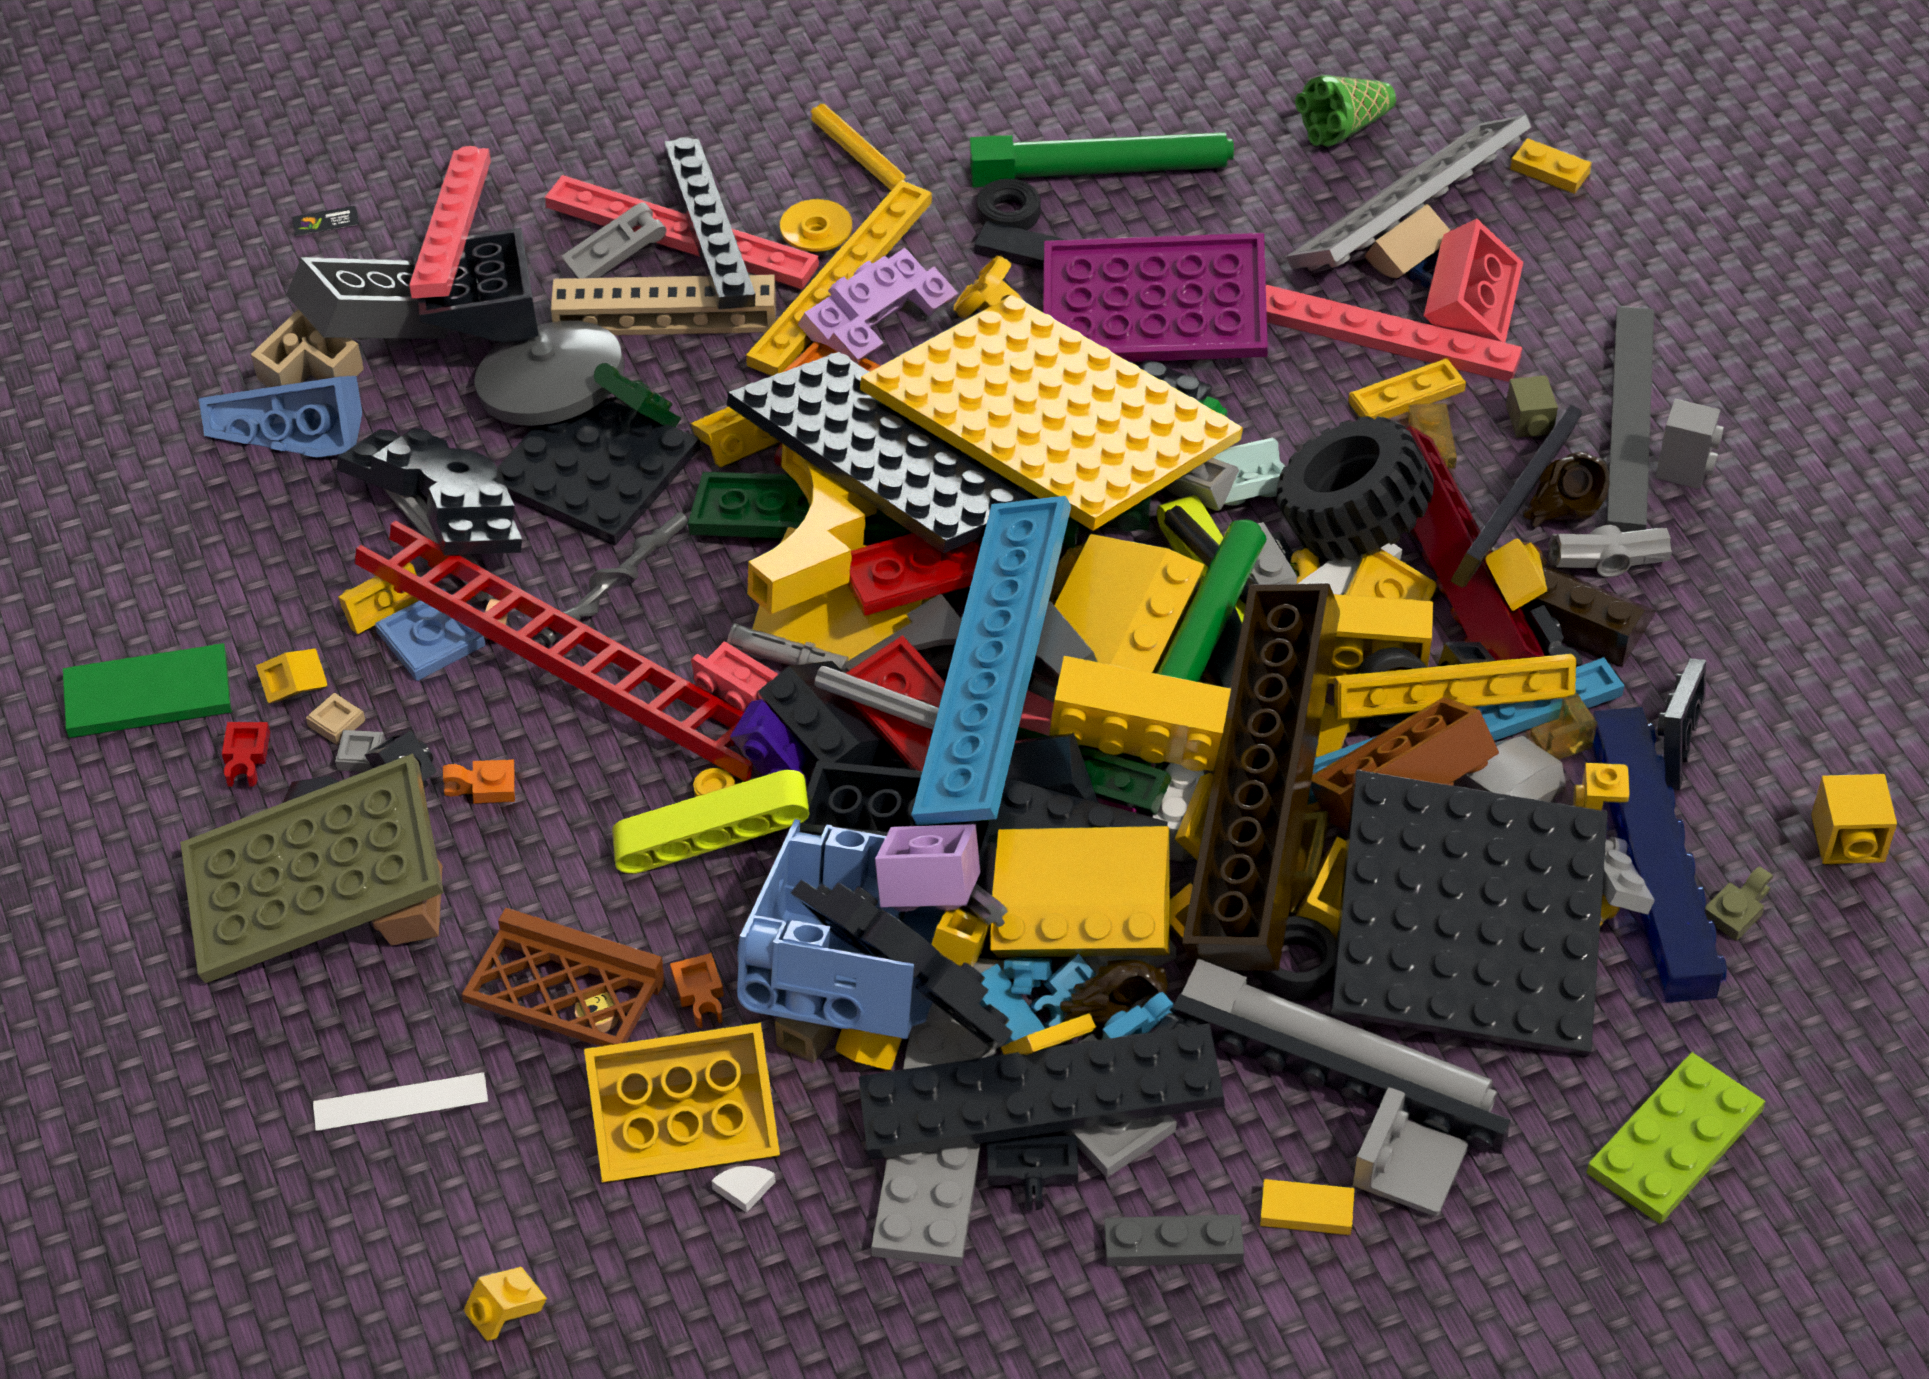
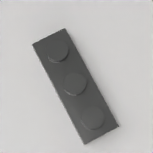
(1173, 1240)

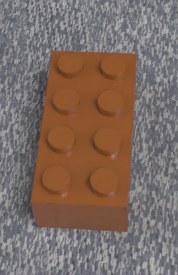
(1428, 746)

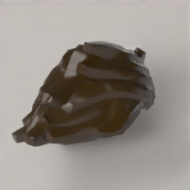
(1570, 489)
(1115, 989)

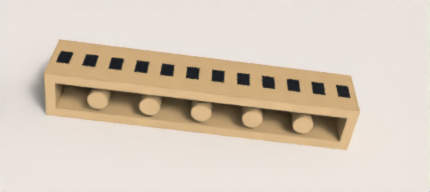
(660, 305)

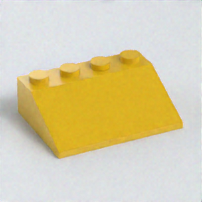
(1128, 600)
(834, 621)
(1082, 892)
(681, 1102)

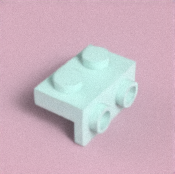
(1258, 469)

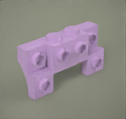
(868, 298)

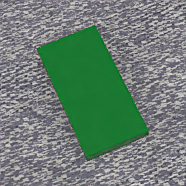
(146, 690)

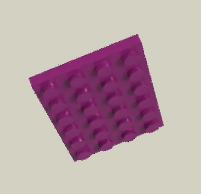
(1162, 294)

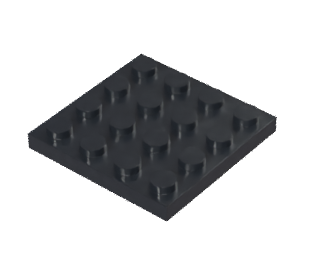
(597, 468)

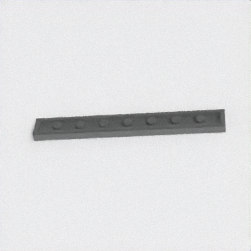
(1630, 419)

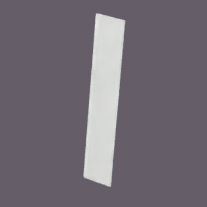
(400, 1101)

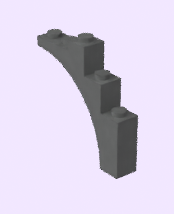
(936, 629)

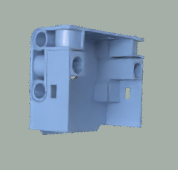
(803, 971)

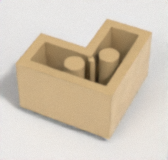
(301, 351)

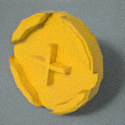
(986, 290)

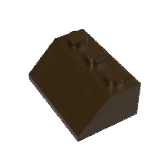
(1592, 616)

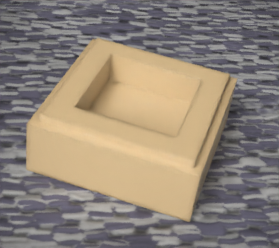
(335, 716)

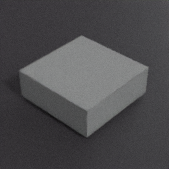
(353, 747)

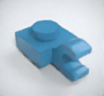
(1027, 972)

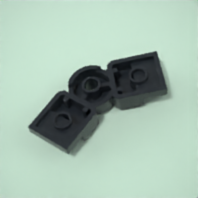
(464, 500)
(879, 934)

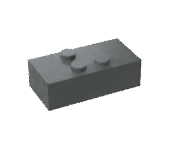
(359, 299)

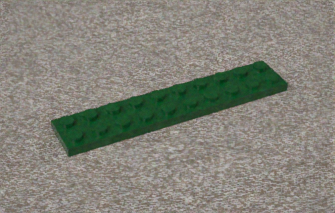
(773, 502)

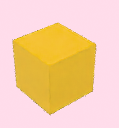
(1853, 819)

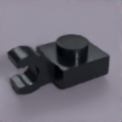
(1549, 634)

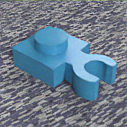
(1061, 986)
(1138, 1019)

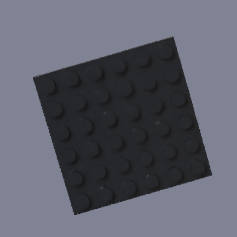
(1470, 914)

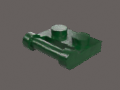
(636, 395)

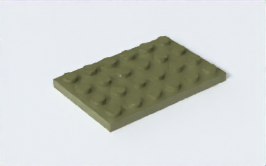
(310, 868)

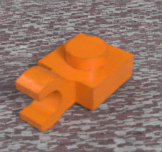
(488, 782)

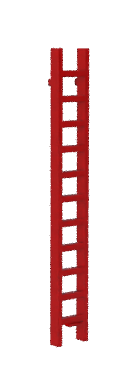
(552, 659)

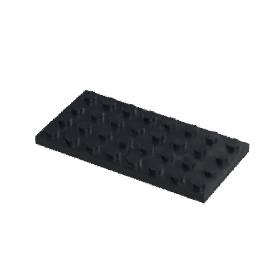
(876, 451)

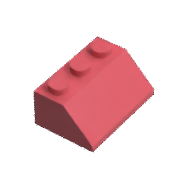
(1474, 283)

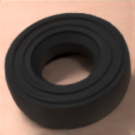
(1009, 190)

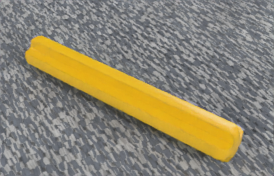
(857, 146)

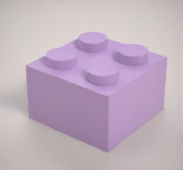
(927, 867)

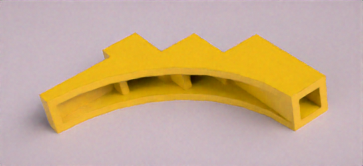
(819, 550)

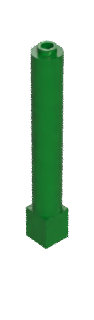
(1001, 158)
(1211, 606)

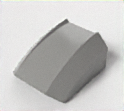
(1518, 771)

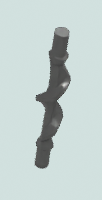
(605, 579)

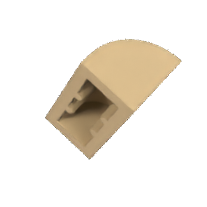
(1408, 243)

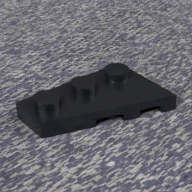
(1681, 719)

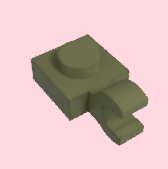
(1738, 909)

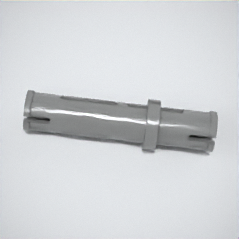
(779, 648)

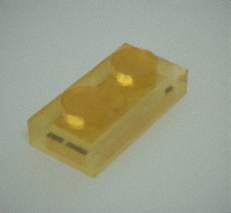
(1435, 423)

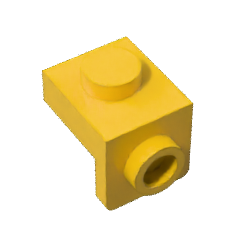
(1602, 784)
(502, 1298)

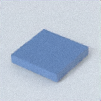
(427, 638)

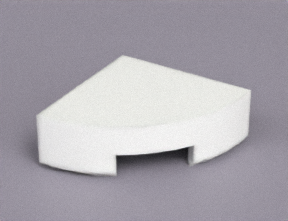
(743, 1185)

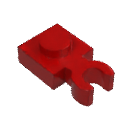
(243, 748)

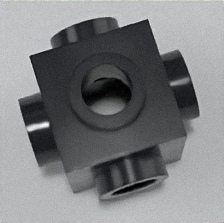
(399, 746)

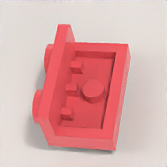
(731, 675)

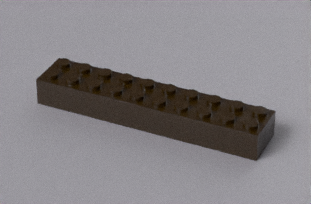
(1262, 778)

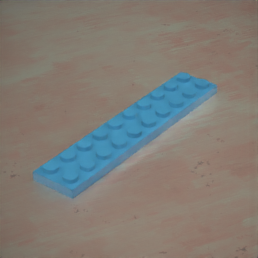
(992, 663)

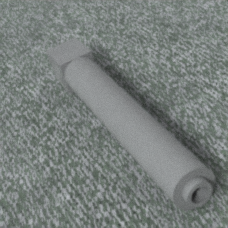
(1232, 994)

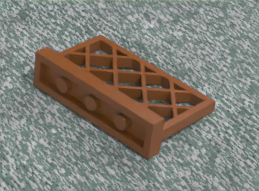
(584, 954)

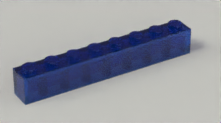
(1676, 924)

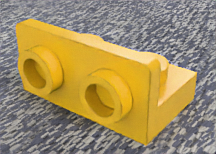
(730, 436)

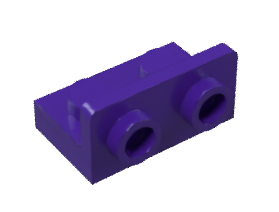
(768, 741)

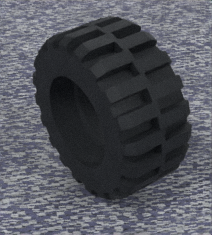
(1355, 488)

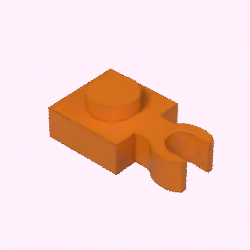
(698, 984)

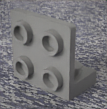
(1407, 1159)

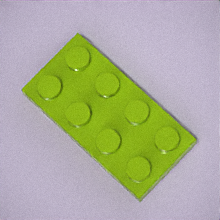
(1675, 1137)

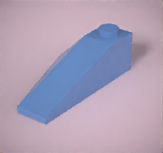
(300, 418)

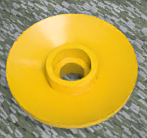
(816, 225)

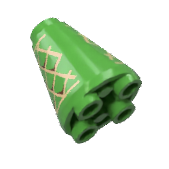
(1342, 106)

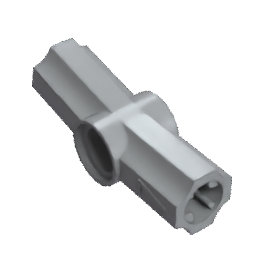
(1609, 549)

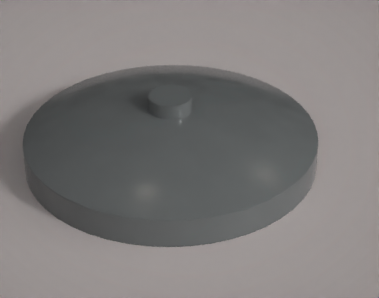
(547, 374)

